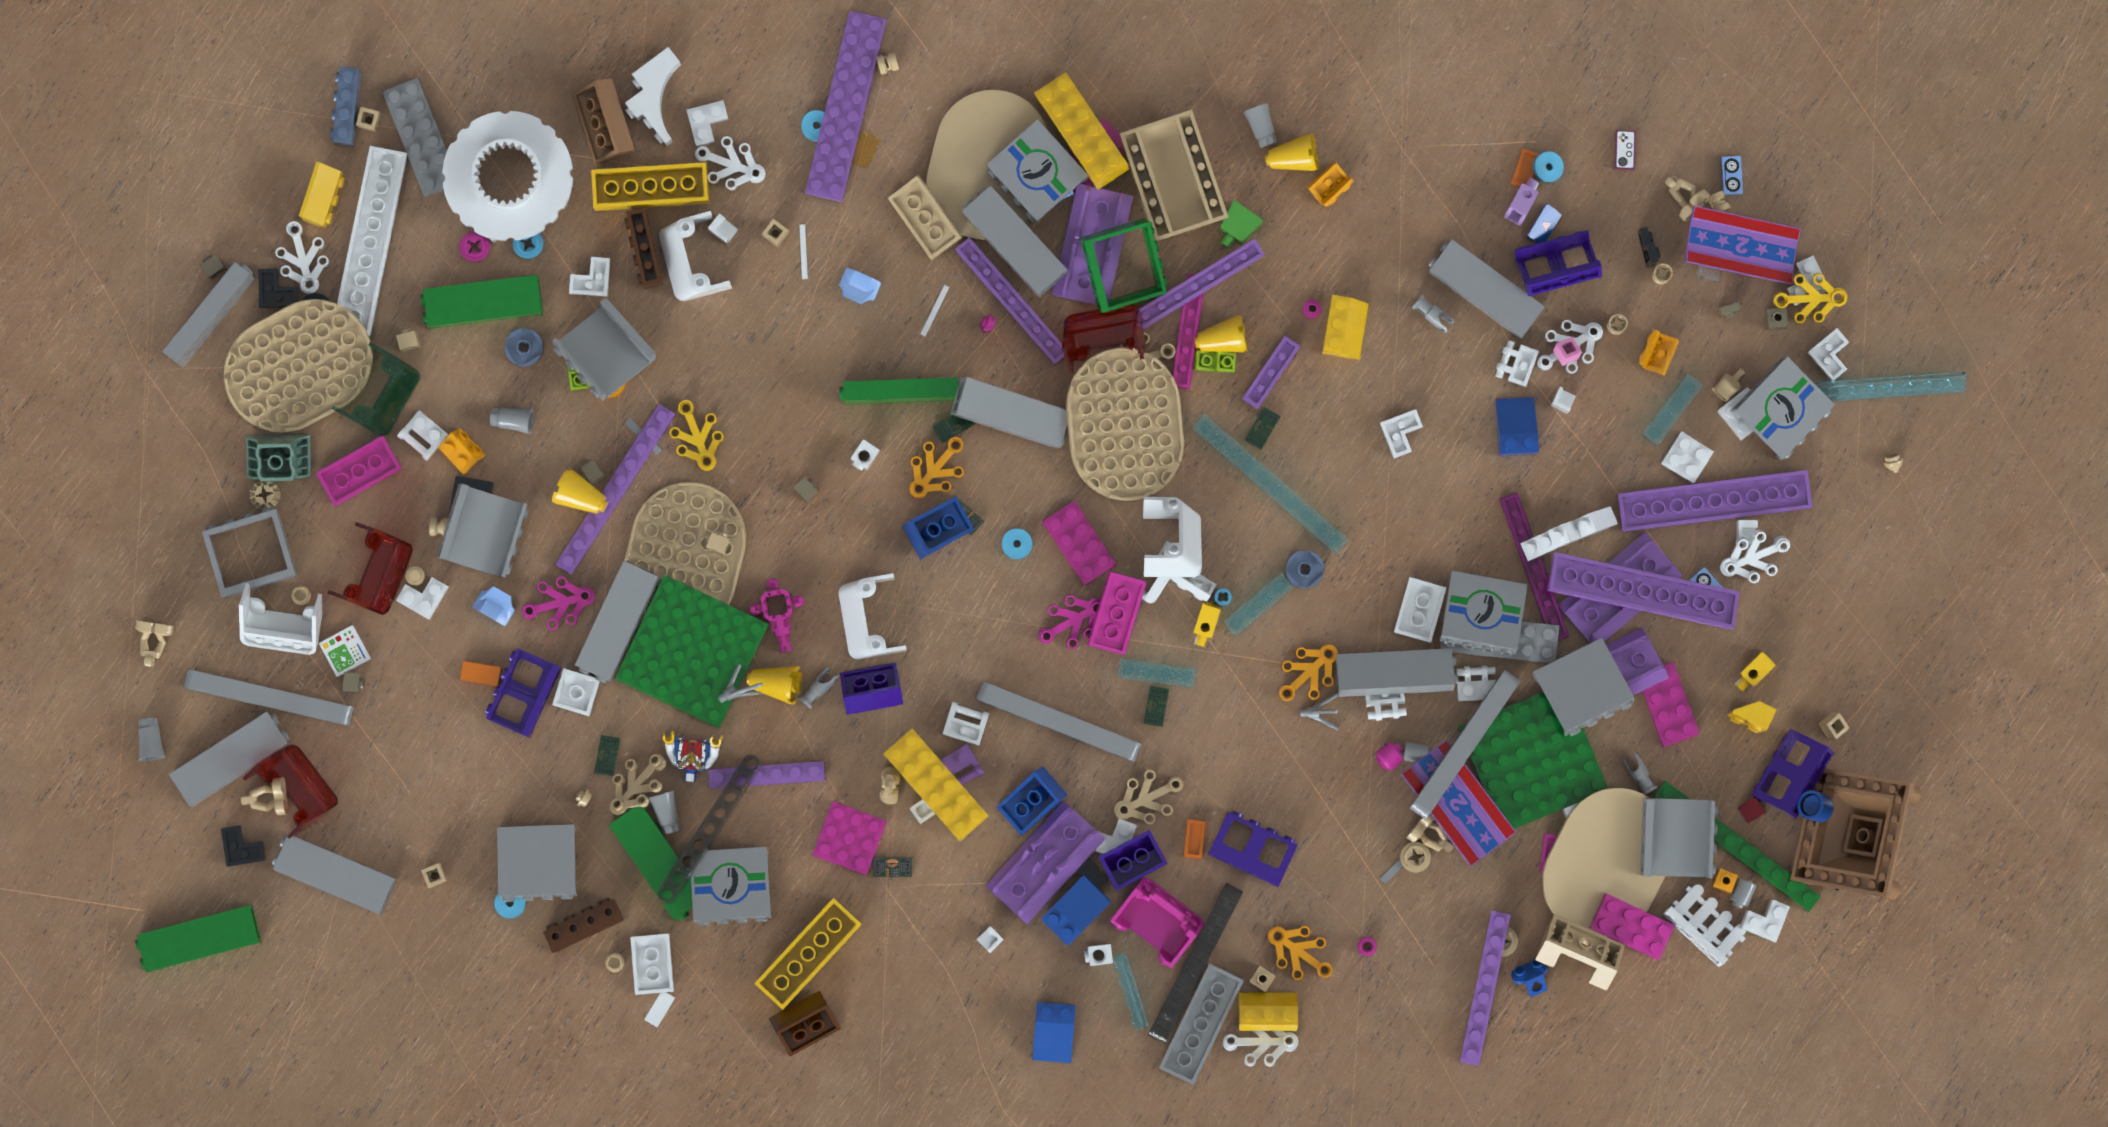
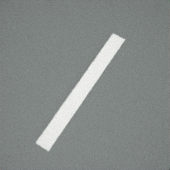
(803, 251)
(934, 311)

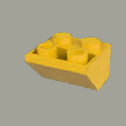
(1755, 716)

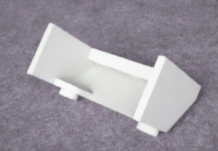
(683, 282)
(1180, 558)
(279, 629)
(858, 641)

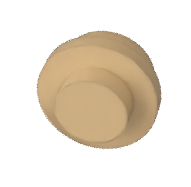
(415, 575)
(301, 595)
(583, 798)
(614, 962)

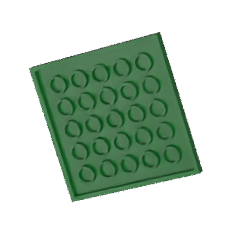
(691, 650)
(1531, 763)

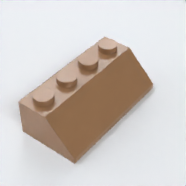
(603, 121)

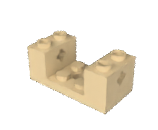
(1566, 938)

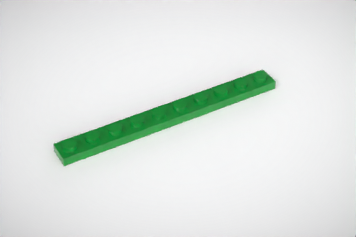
(1752, 857)

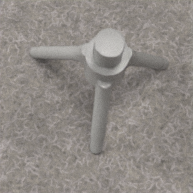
(731, 692)
(1315, 712)

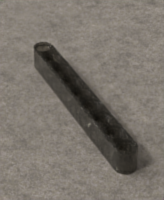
(708, 839)
(1195, 963)

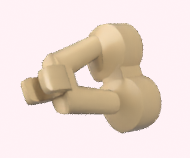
(1696, 199)
(159, 630)
(889, 792)
(280, 800)
(1417, 832)

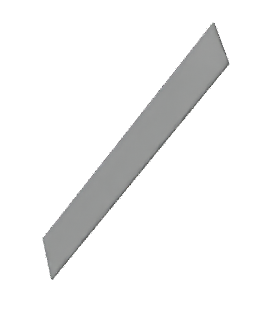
(636, 429)
(1393, 870)

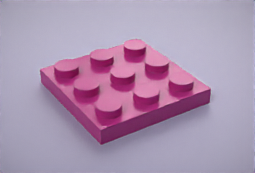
(849, 838)

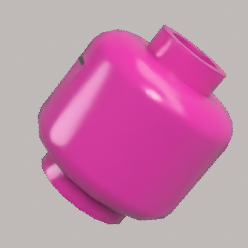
(1389, 756)

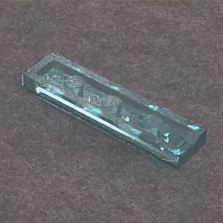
(1672, 410)
(1258, 605)
(1157, 673)
(1132, 997)

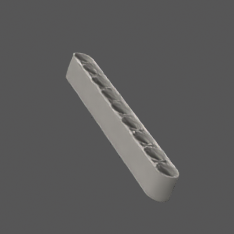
(268, 697)
(1058, 721)
(1464, 744)

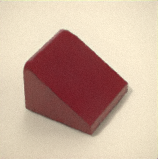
(1751, 810)

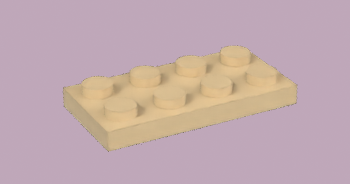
(925, 217)

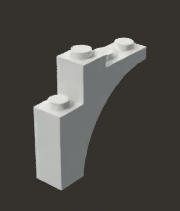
(647, 103)
(1569, 532)

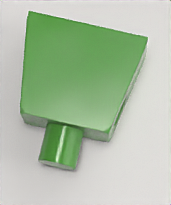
(1239, 224)

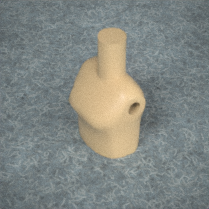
(1728, 385)

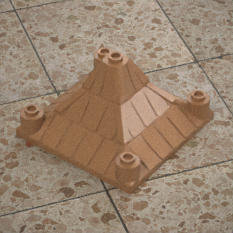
(1861, 838)

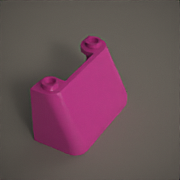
(1159, 920)

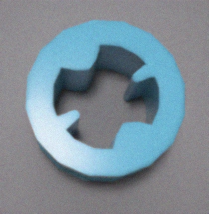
(1222, 591)

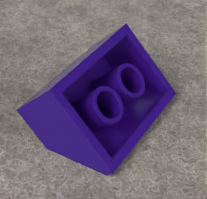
(871, 688)
(1133, 860)

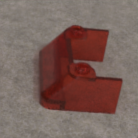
(1098, 330)
(381, 574)
(303, 785)

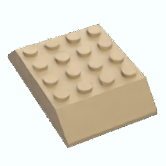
(1173, 175)

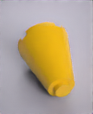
(1294, 155)
(1223, 337)
(578, 494)
(777, 682)

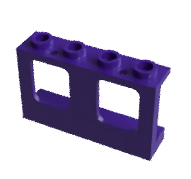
(1561, 275)
(533, 697)
(1802, 777)
(1248, 859)

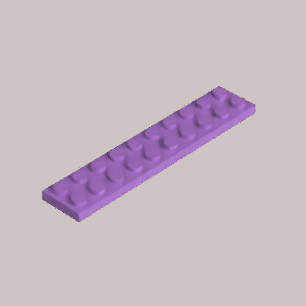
(845, 106)
(1714, 501)
(1643, 591)

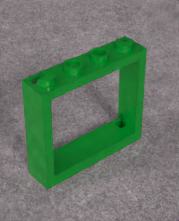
(1156, 263)

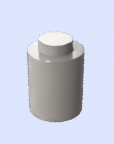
(1415, 751)
(1742, 893)

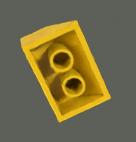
(321, 195)
(1345, 327)
(1268, 1011)

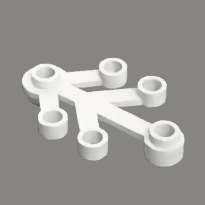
(733, 165)
(303, 261)
(1586, 336)
(1752, 556)
(1264, 1042)

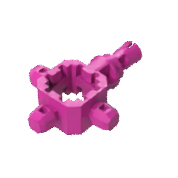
(779, 623)

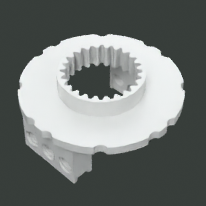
(513, 219)

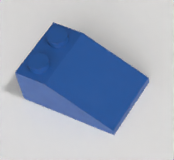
(1516, 427)
(938, 527)
(1032, 800)
(1076, 910)
(1054, 1032)

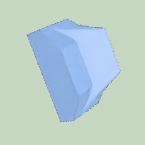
(858, 286)
(495, 605)

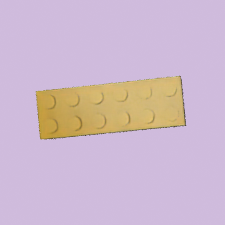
(1081, 131)
(650, 186)
(936, 785)
(808, 953)

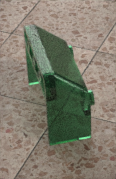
(392, 398)

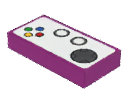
(1625, 150)

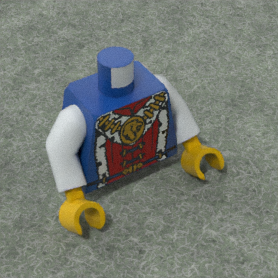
(691, 754)

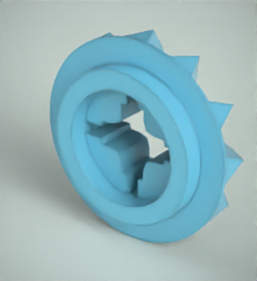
(531, 252)

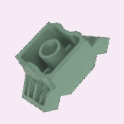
(278, 457)

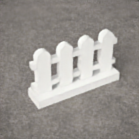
(1695, 921)

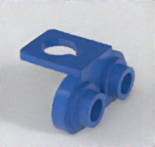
(1529, 974)

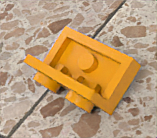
(1330, 184)
(1658, 352)
(461, 450)

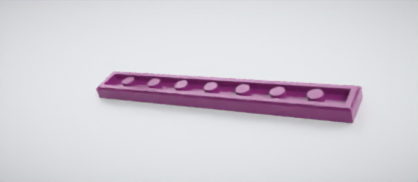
(1534, 568)

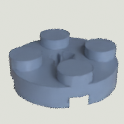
(524, 336)
(1293, 569)

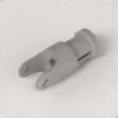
(1432, 313)
(817, 689)
(1641, 775)

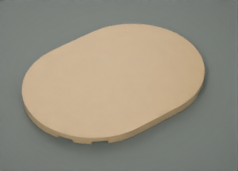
(967, 141)
(298, 365)
(1124, 424)
(673, 537)
(1598, 855)

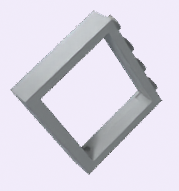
(260, 582)

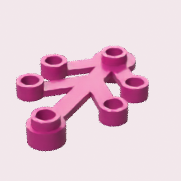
(561, 602)
(1074, 619)

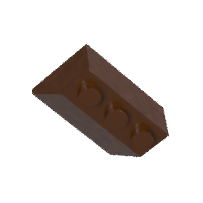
(804, 1023)

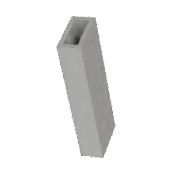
(1014, 241)
(1485, 288)
(209, 314)
(1010, 412)
(617, 622)
(1396, 672)
(229, 759)
(334, 874)

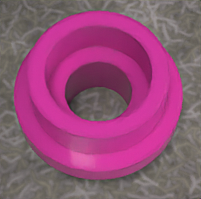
(1312, 315)
(987, 323)
(1373, 946)

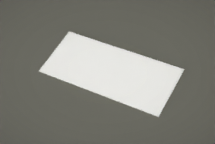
(659, 1008)

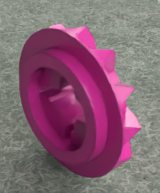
(475, 256)

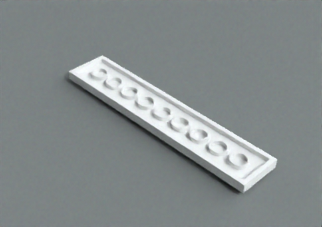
(372, 233)

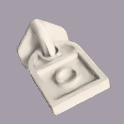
(1198, 585)

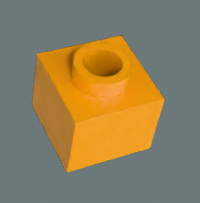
(1718, 883)

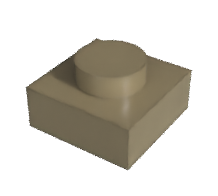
(1729, 310)

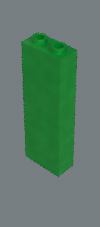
(482, 302)
(898, 391)
(652, 856)
(198, 939)

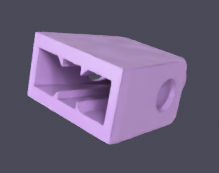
(1522, 202)

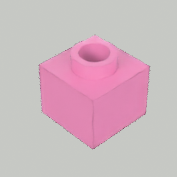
(1567, 351)

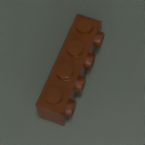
(644, 248)
(584, 925)

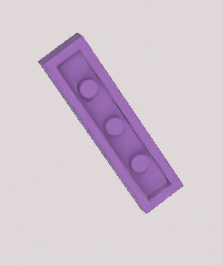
(1271, 372)

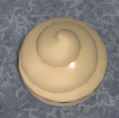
(1893, 461)

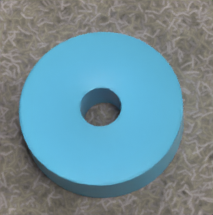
(807, 124)
(1540, 163)
(1017, 535)
(509, 912)

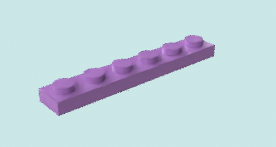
(771, 774)

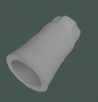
(1261, 125)
(513, 419)
(149, 740)
(666, 811)

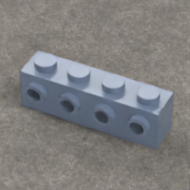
(346, 106)

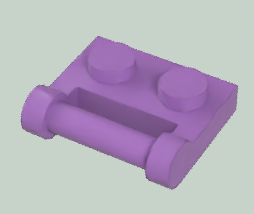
(961, 759)

